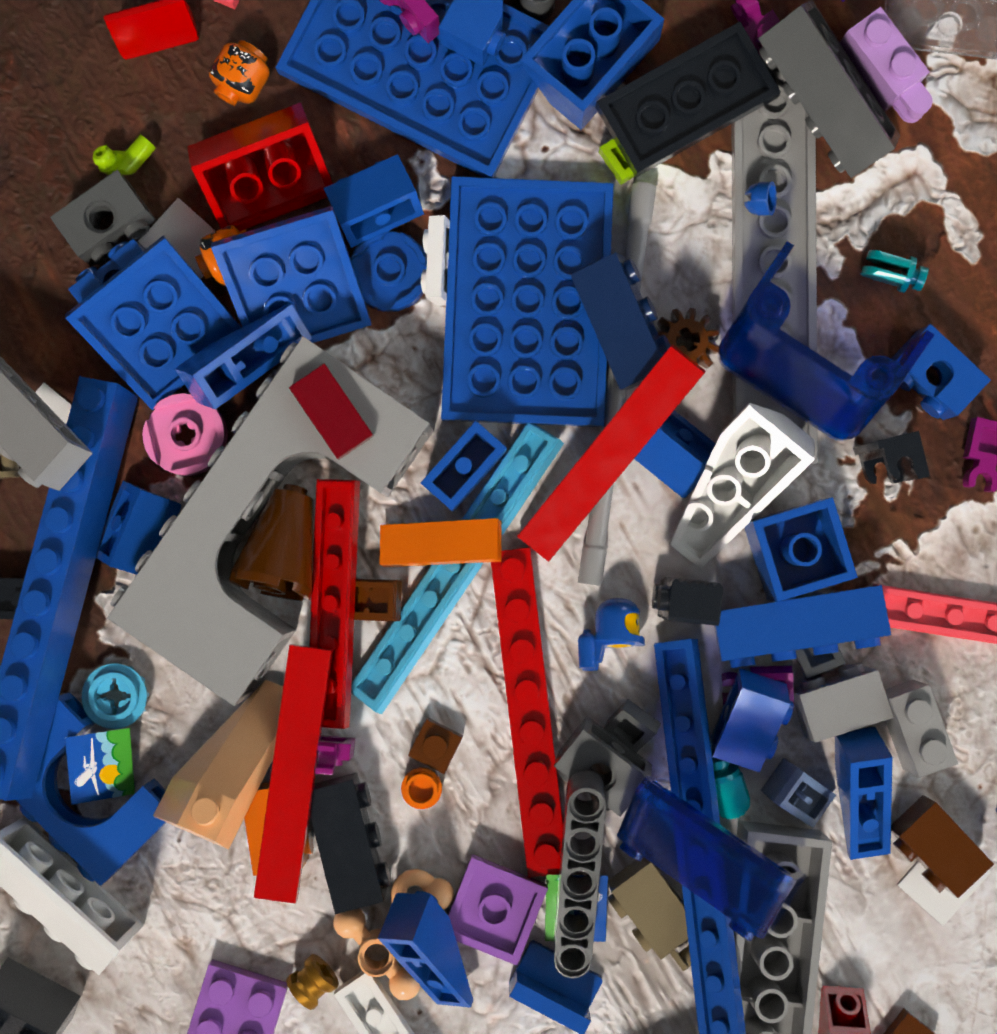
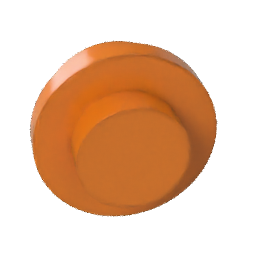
(421, 788)

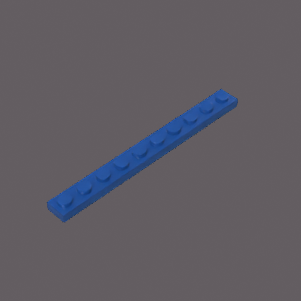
(693, 779)

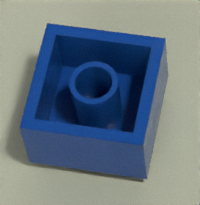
(800, 550)

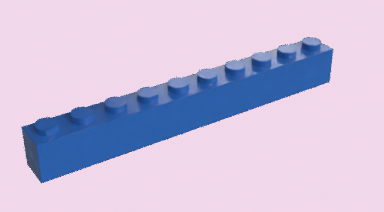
(58, 584)

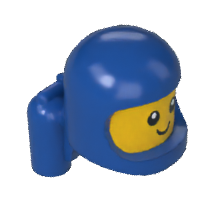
(614, 628)

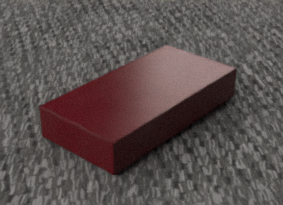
(331, 411)

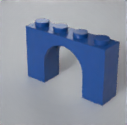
(95, 844)

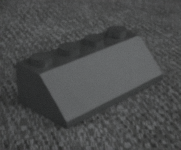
(829, 89)

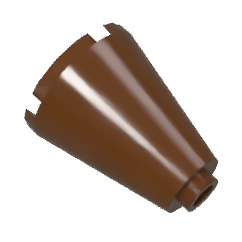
(280, 547)

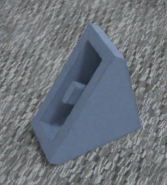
(798, 793)

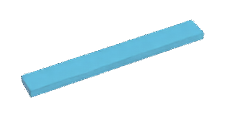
(446, 583)

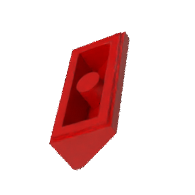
(151, 27)

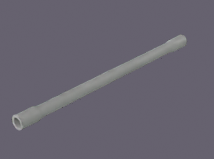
(594, 549)

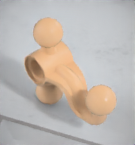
(352, 925)

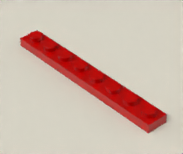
(528, 711)

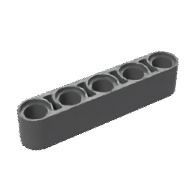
(580, 892)

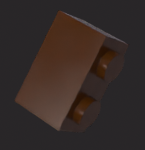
(940, 846)

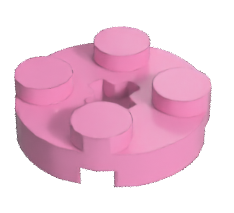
(166, 422)

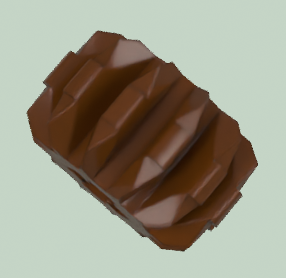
(691, 330)

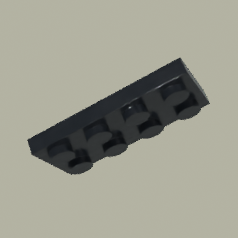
(687, 99)

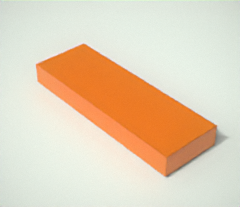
(441, 542)

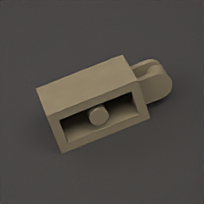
(653, 907)

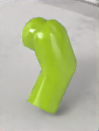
(126, 161)

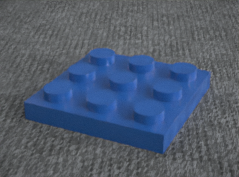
(296, 264)
(152, 320)

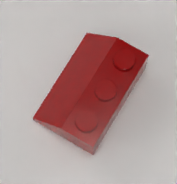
(261, 169)

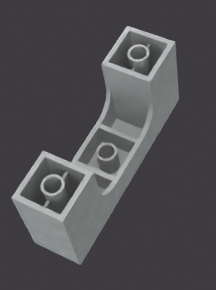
(182, 588)

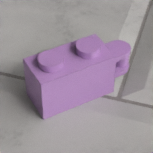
(889, 65)

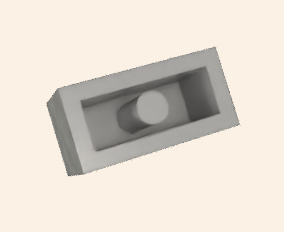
(841, 702)
(918, 729)

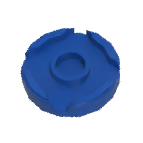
(389, 271)

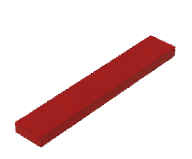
(611, 452)
(335, 589)
(293, 773)

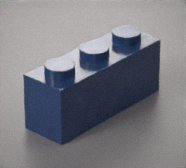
(621, 318)

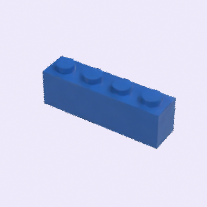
(801, 624)

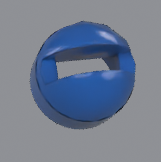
(762, 198)

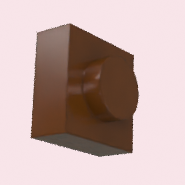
(435, 745)

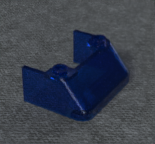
(800, 377)
(707, 859)

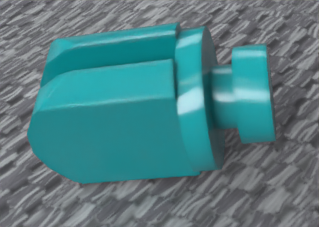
(908, 275)
(731, 790)

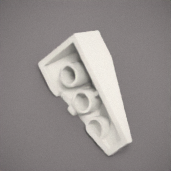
(745, 472)

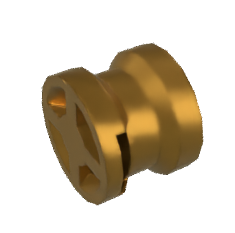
(312, 981)

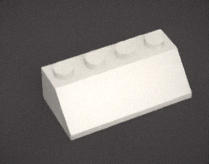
(60, 898)

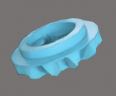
(103, 710)

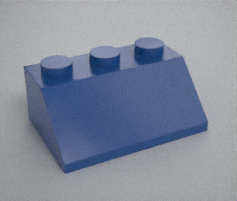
(591, 53)

